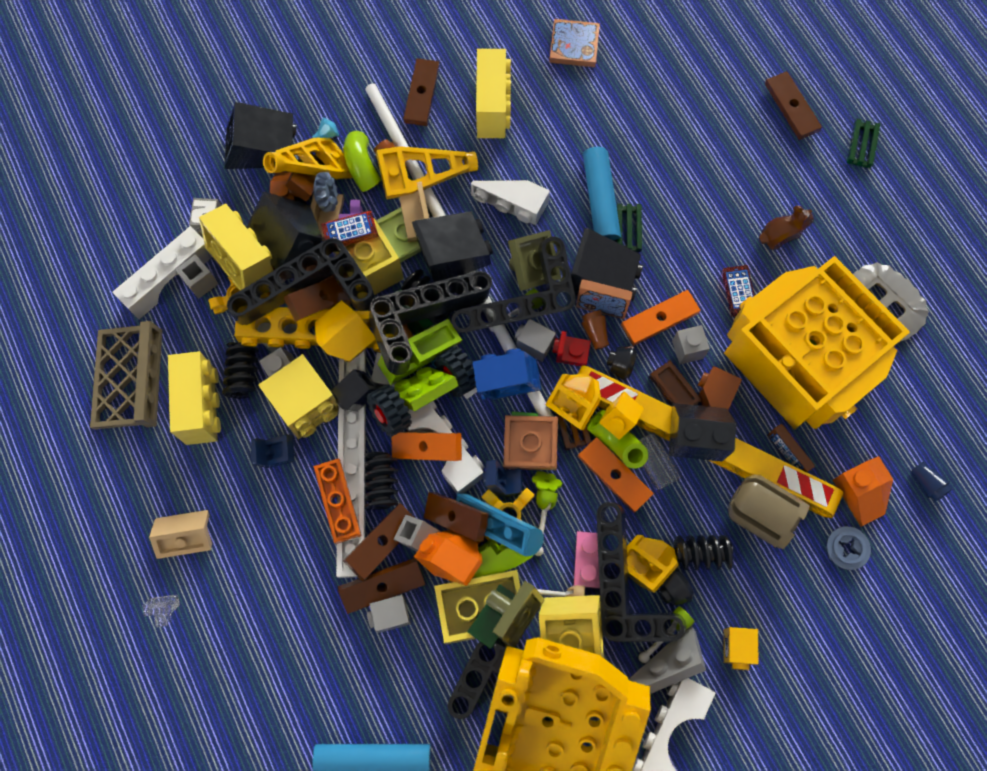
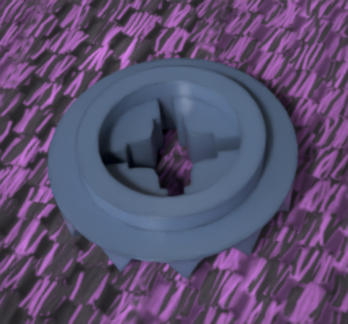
(325, 191)
(860, 546)

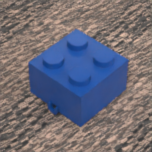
(506, 374)

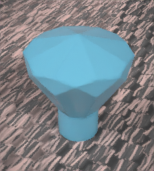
(326, 129)

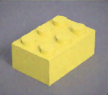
(493, 93)
(234, 246)
(193, 398)
(462, 604)

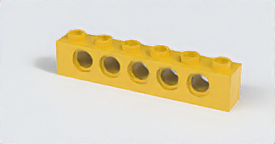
(279, 319)

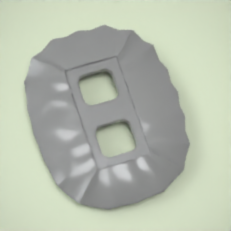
(897, 290)

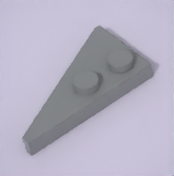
(673, 663)

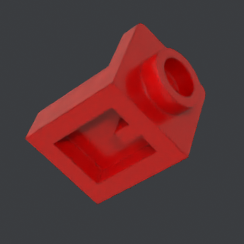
(571, 350)

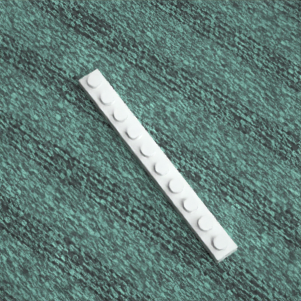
(352, 456)

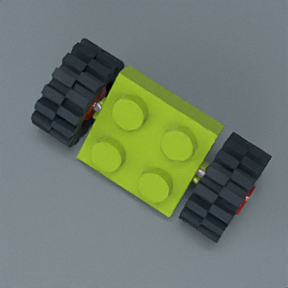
(391, 404)

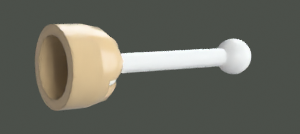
(575, 590)

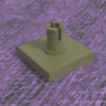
(526, 260)
(516, 612)

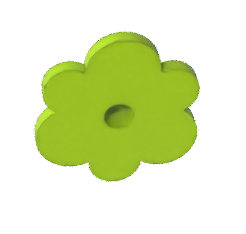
(546, 481)

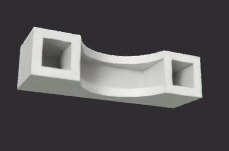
(143, 288)
(459, 474)
(686, 702)

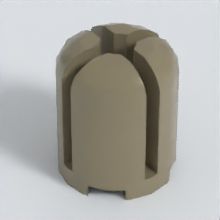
(767, 510)

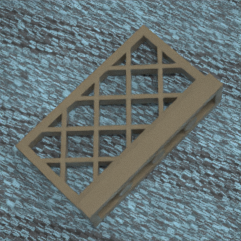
(146, 371)

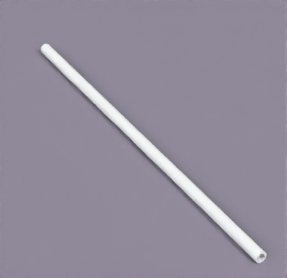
(436, 210)

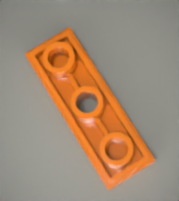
(671, 310)
(427, 446)
(627, 487)
(340, 516)

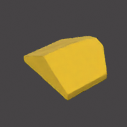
(343, 333)
(575, 398)
(650, 562)

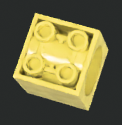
(376, 261)
(300, 397)
(573, 622)

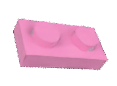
(586, 560)

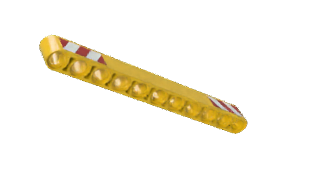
(743, 461)

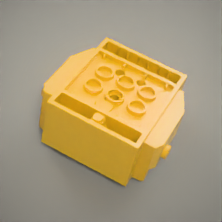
(851, 336)
(570, 689)

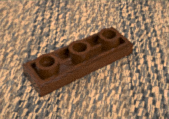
(421, 92)
(793, 105)
(302, 184)
(315, 298)
(456, 516)
(369, 552)
(397, 580)

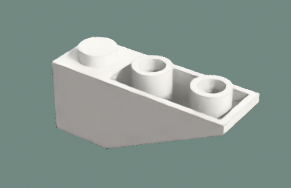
(514, 197)

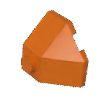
(866, 490)
(450, 556)

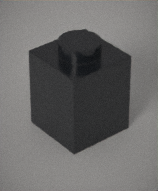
(353, 390)

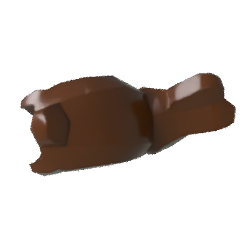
(786, 228)

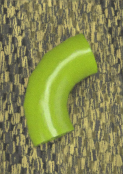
(359, 162)
(628, 448)

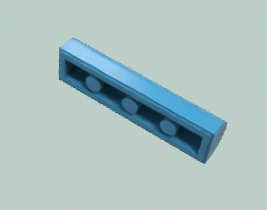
(601, 192)
(507, 528)
(371, 757)

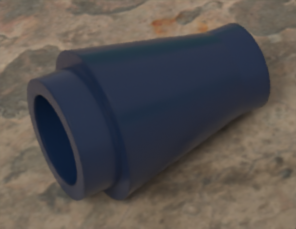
(932, 483)

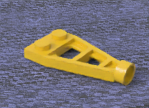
(323, 147)
(394, 172)

